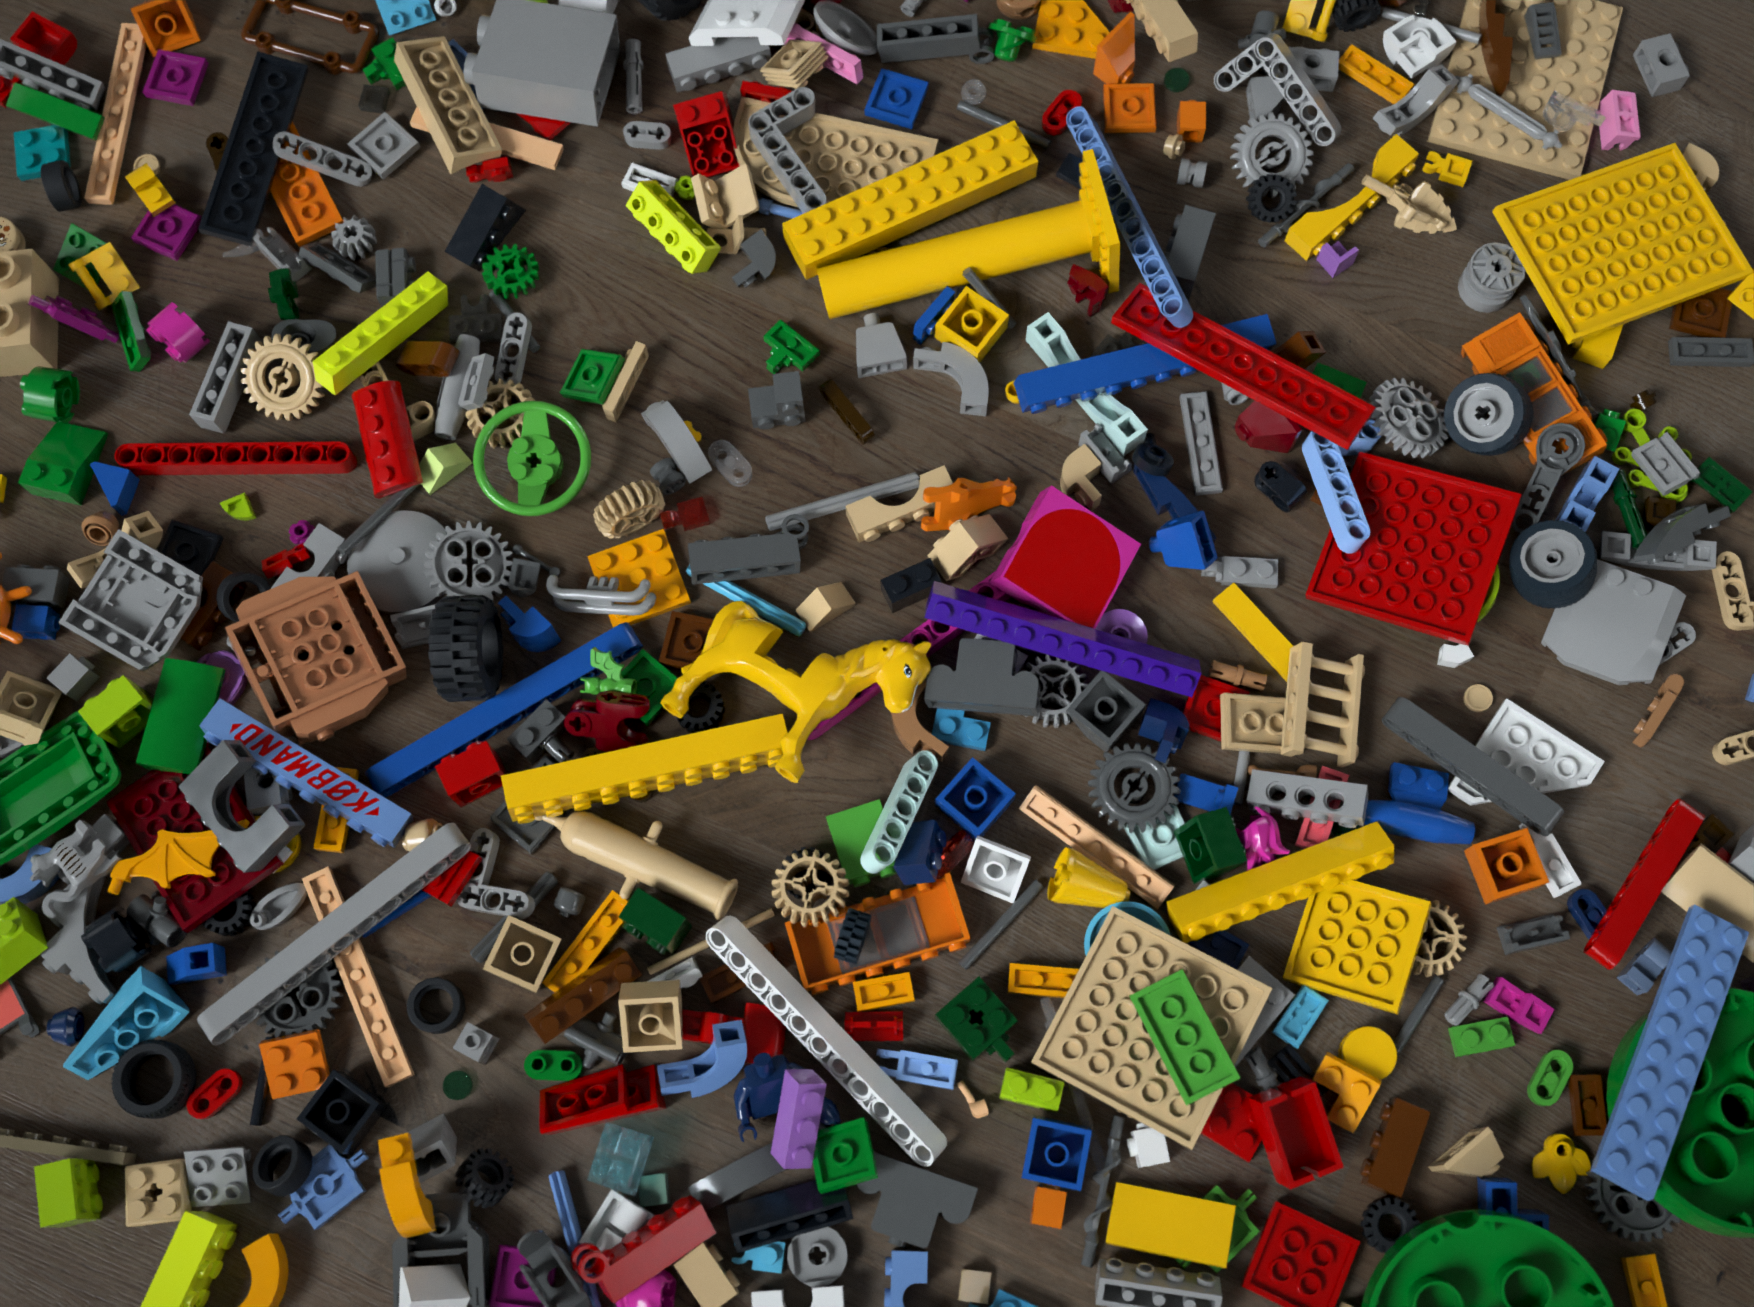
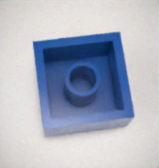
(975, 799)
(1056, 1152)

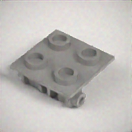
(218, 1176)

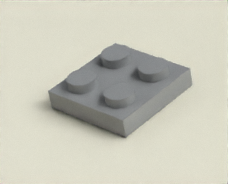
(384, 145)

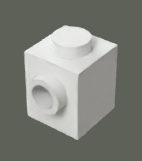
(1147, 1146)

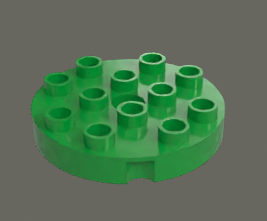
(1711, 1161)
(1483, 1262)

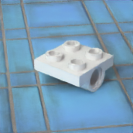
(615, 1220)

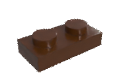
(1587, 1105)

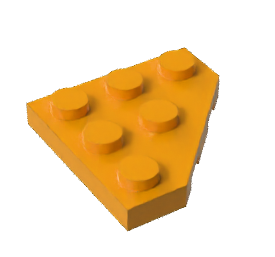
(1068, 28)

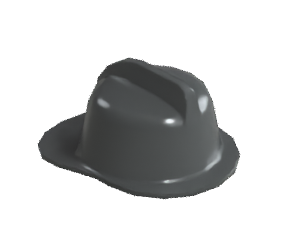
(314, 332)

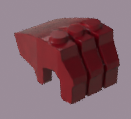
(1087, 286)

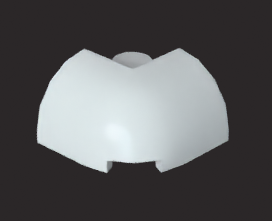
(1417, 44)

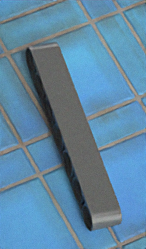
(1473, 766)

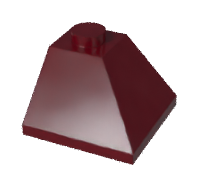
(1267, 429)

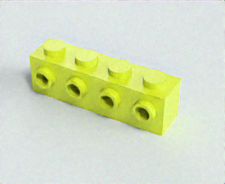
(673, 227)

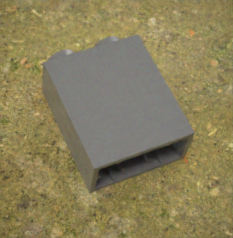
(544, 60)

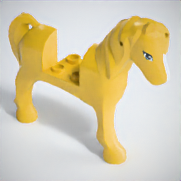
(740, 646)

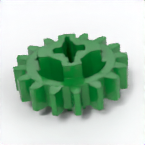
(510, 271)

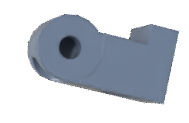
(1645, 967)

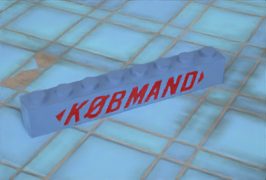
(309, 775)

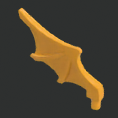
(169, 858)

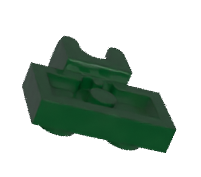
(283, 292)

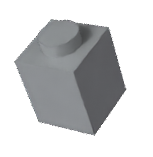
(74, 676)

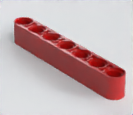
(1644, 884)

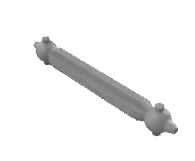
(1508, 112)

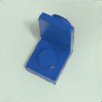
(1205, 794)

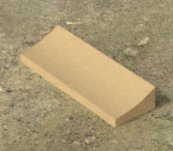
(446, 102)

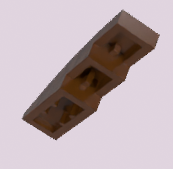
(1495, 46)

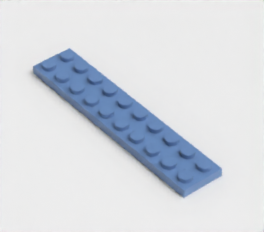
(1670, 1053)

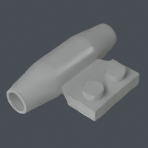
(463, 388)

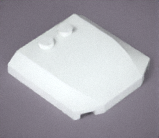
(763, 19)

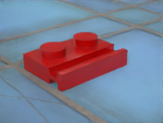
(453, 880)

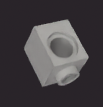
(476, 1043)

